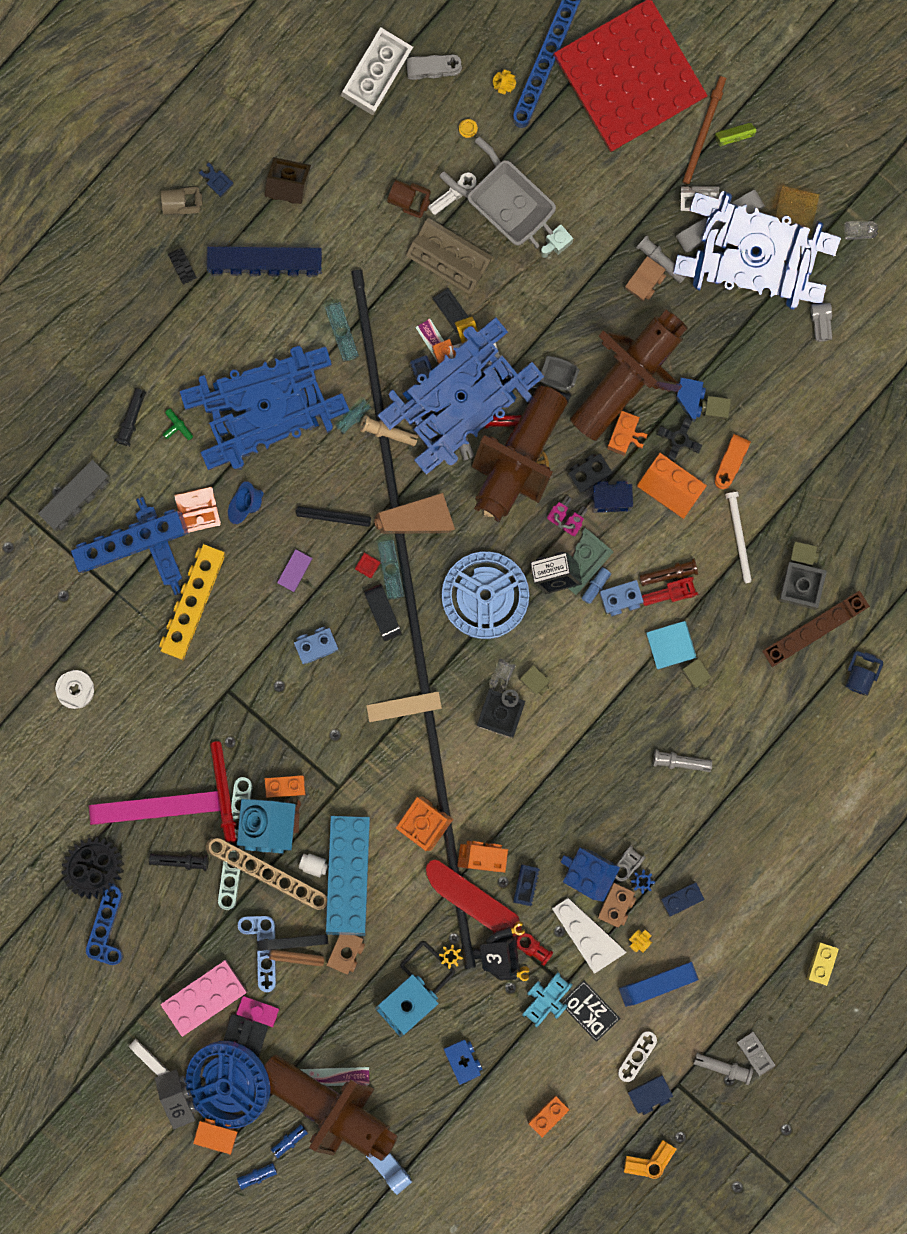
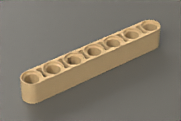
(276, 875)

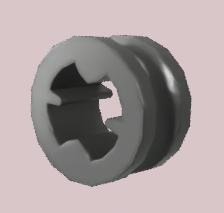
(505, 702)

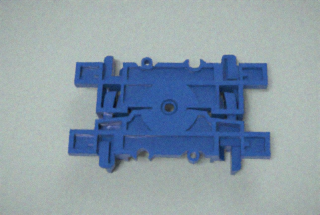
(457, 376)

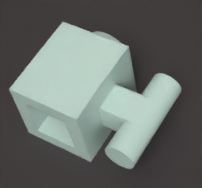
(557, 241)

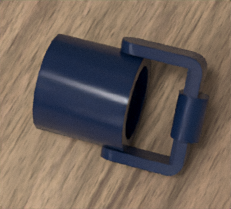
(861, 679)

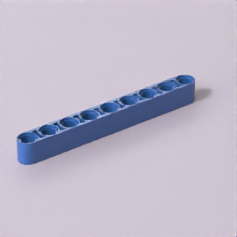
(546, 57)

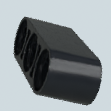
(382, 612)

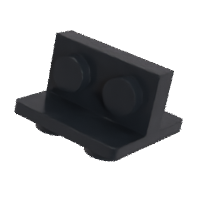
(246, 1033)

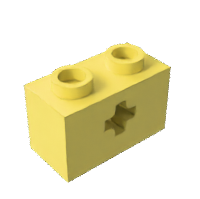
(822, 963)

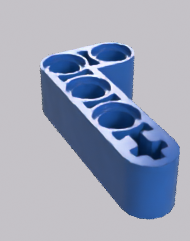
(108, 925)
(658, 984)

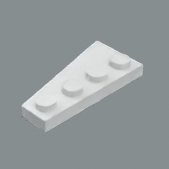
(588, 937)

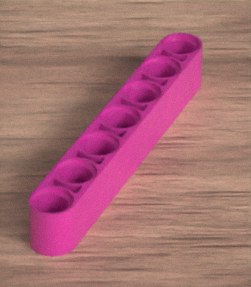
(154, 808)

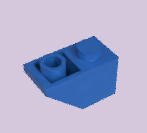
(690, 396)

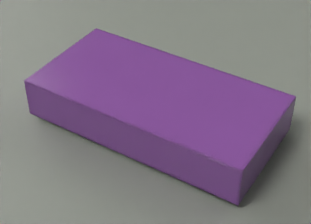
(294, 570)

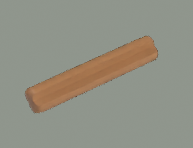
(294, 957)

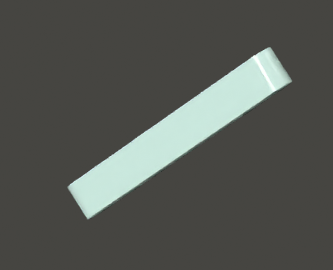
(227, 871)

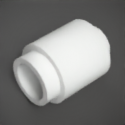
(313, 865)

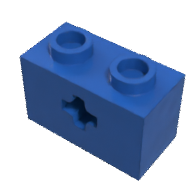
(454, 1053)

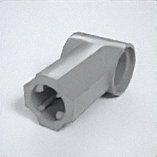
(822, 317)

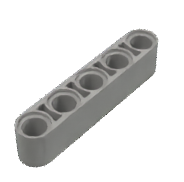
(691, 236)

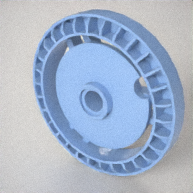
(489, 610)

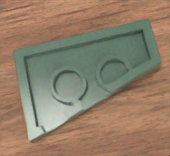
(590, 555)

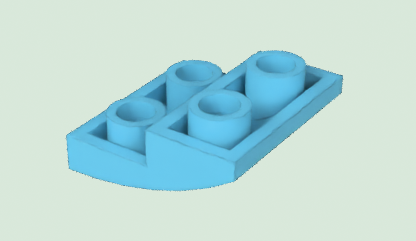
(671, 645)

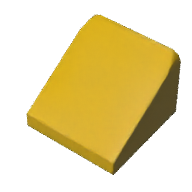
(465, 323)

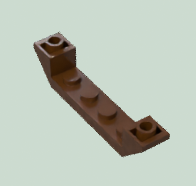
(815, 629)

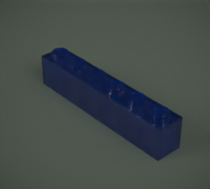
(264, 260)

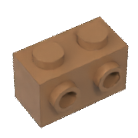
(616, 905)

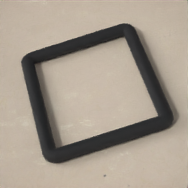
(437, 956)

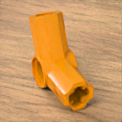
(641, 1166)

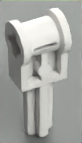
(452, 195)

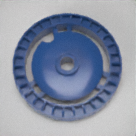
(243, 1074)

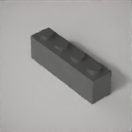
(74, 496)

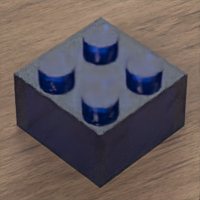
(612, 497)

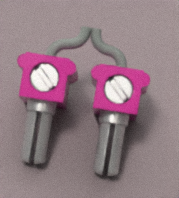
(573, 523)

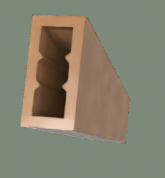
(418, 517)

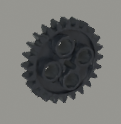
(100, 852)

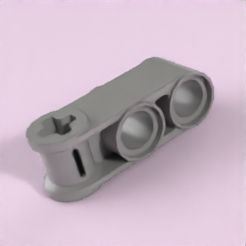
(432, 66)

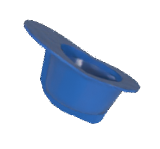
(245, 501)

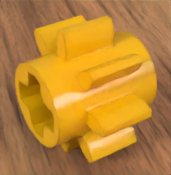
(504, 82)
(640, 941)
(454, 960)

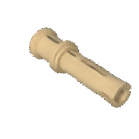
(380, 429)

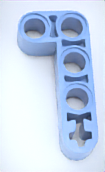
(261, 935)
(392, 1172)

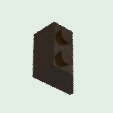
(287, 181)

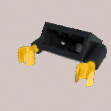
(500, 954)

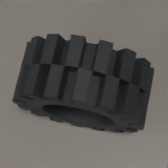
(182, 266)

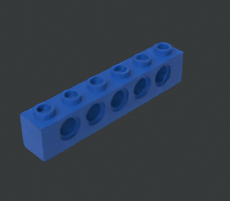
(176, 529)

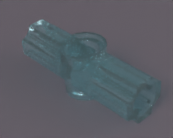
(338, 320)
(389, 557)

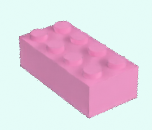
(204, 998)

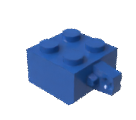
(590, 874)

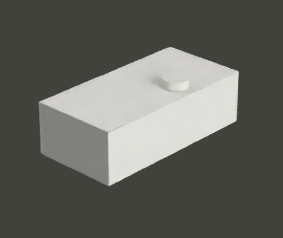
(376, 71)

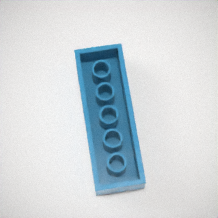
(348, 876)

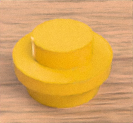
(468, 128)

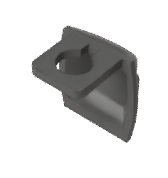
(559, 373)

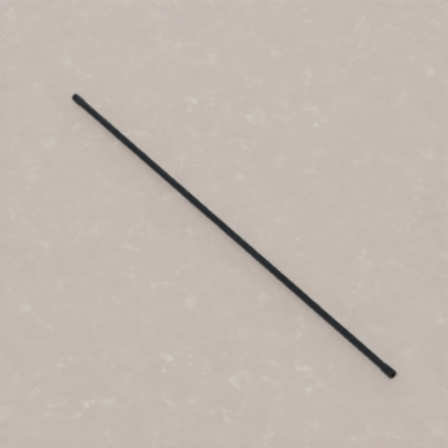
(359, 286)

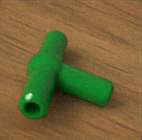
(178, 424)

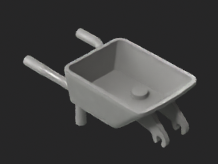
(508, 200)

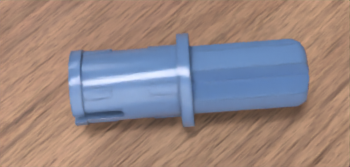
(596, 585)

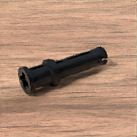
(128, 426)
(188, 861)

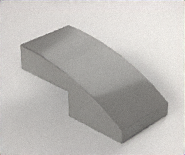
(756, 1054)

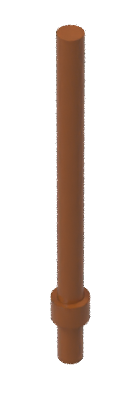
(716, 96)

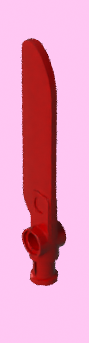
(480, 906)

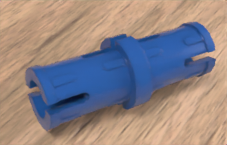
(289, 1141)
(257, 1176)

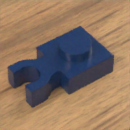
(217, 181)

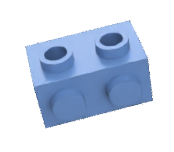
(621, 597)
(316, 645)

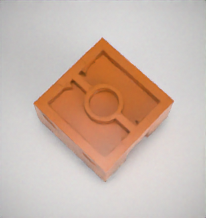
(424, 824)
(480, 857)

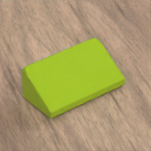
(735, 134)

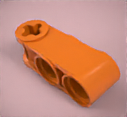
(731, 461)

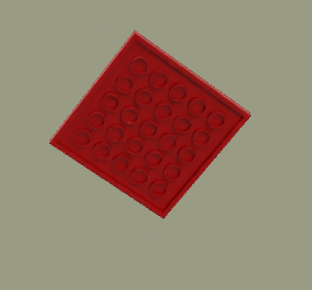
(630, 75)

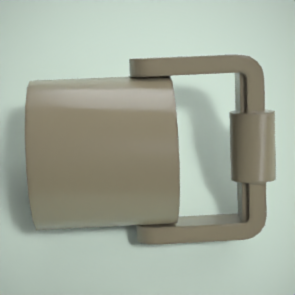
(175, 202)

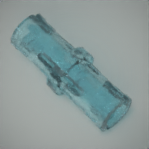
(353, 416)

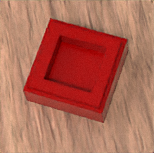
(367, 565)

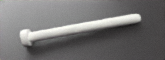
(739, 535)

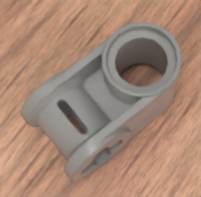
(629, 863)

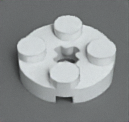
(85, 686)

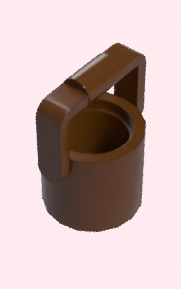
(403, 196)

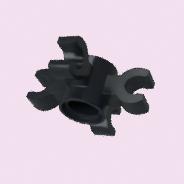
(665, 433)

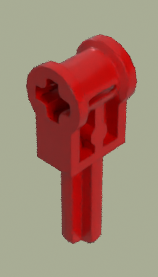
(676, 592)

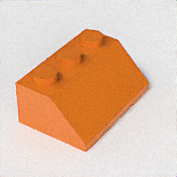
(671, 485)

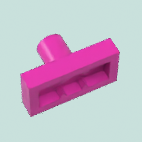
(258, 1011)

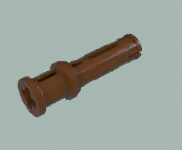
(678, 570)

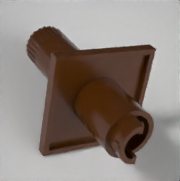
(636, 366)
(514, 466)
(338, 1115)

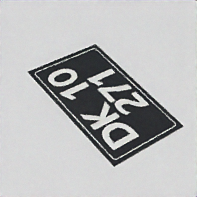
(590, 1011)

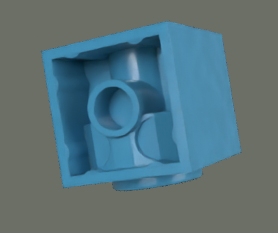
(266, 825)
(419, 1002)

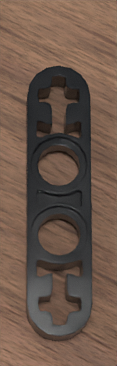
(292, 942)

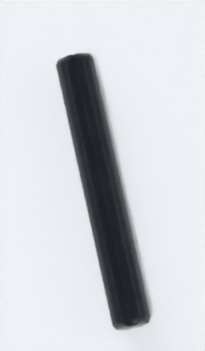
(333, 516)

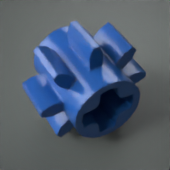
(648, 882)

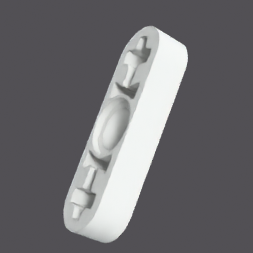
(629, 1057)
(148, 1058)

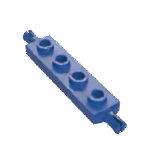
(161, 553)

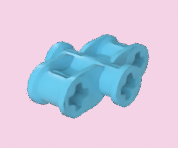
(542, 1005)

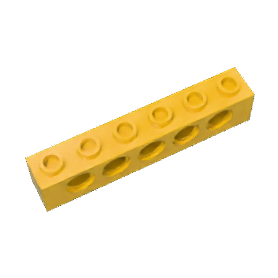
(209, 577)

